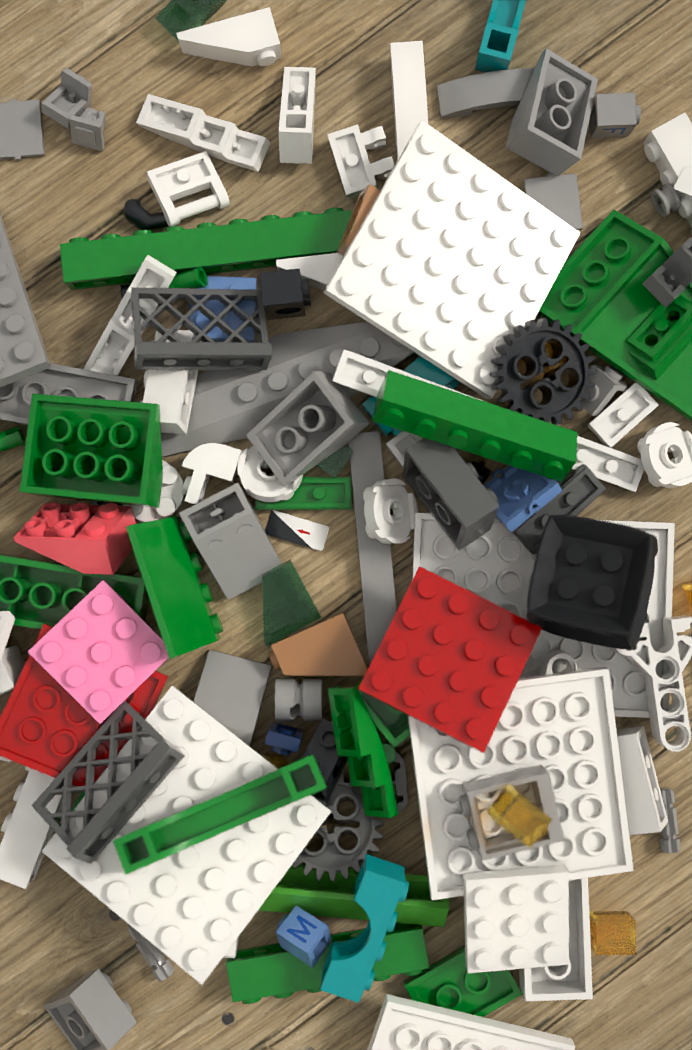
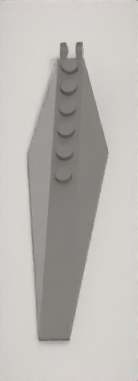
(235, 401)

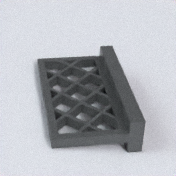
(197, 354)
(120, 803)

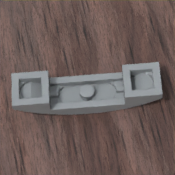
(482, 91)

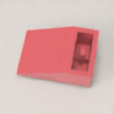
(80, 535)

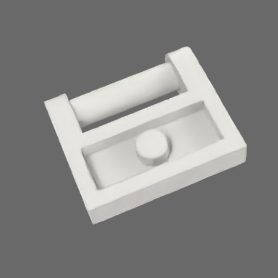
(183, 179)

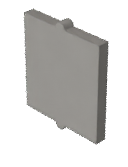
(21, 130)
(557, 195)

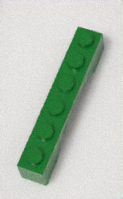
(219, 814)

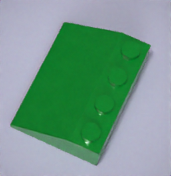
(93, 450)
(175, 585)

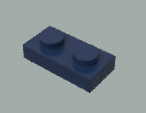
(283, 738)

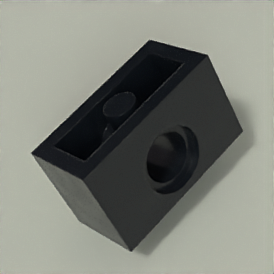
(284, 294)
(324, 749)

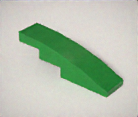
(361, 744)

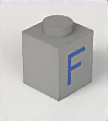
(614, 115)

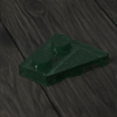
(285, 603)

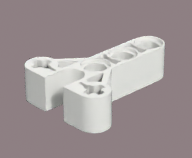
(677, 653)

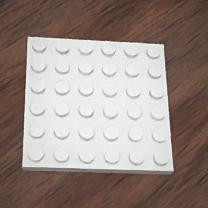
(451, 259)
(550, 722)
(209, 892)

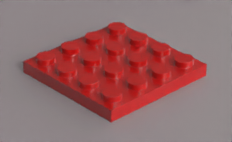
(450, 659)
(48, 727)

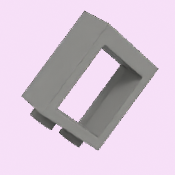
(507, 843)

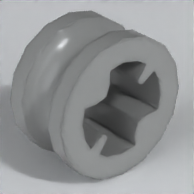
(665, 200)

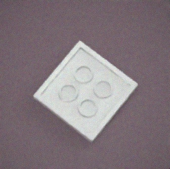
(516, 918)

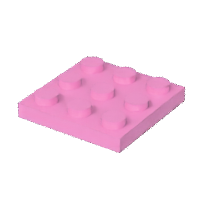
(100, 651)

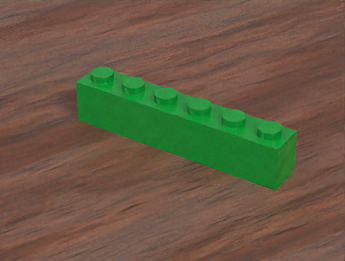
(475, 426)
(277, 973)

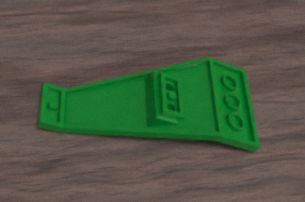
(617, 315)

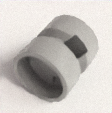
(298, 699)

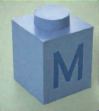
(303, 936)

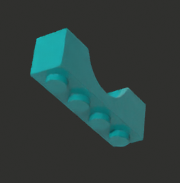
(500, 35)
(351, 962)

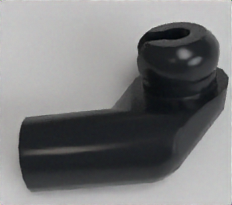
(142, 218)

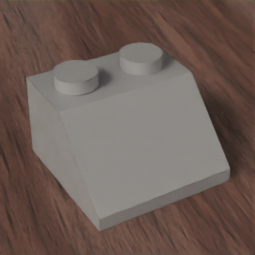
(91, 1012)

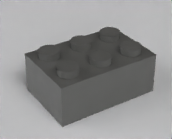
(450, 490)

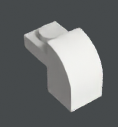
(207, 461)

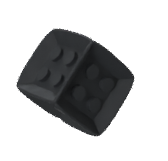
(592, 581)

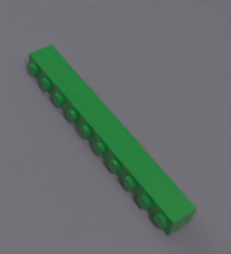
(214, 248)

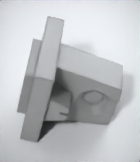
(88, 129)

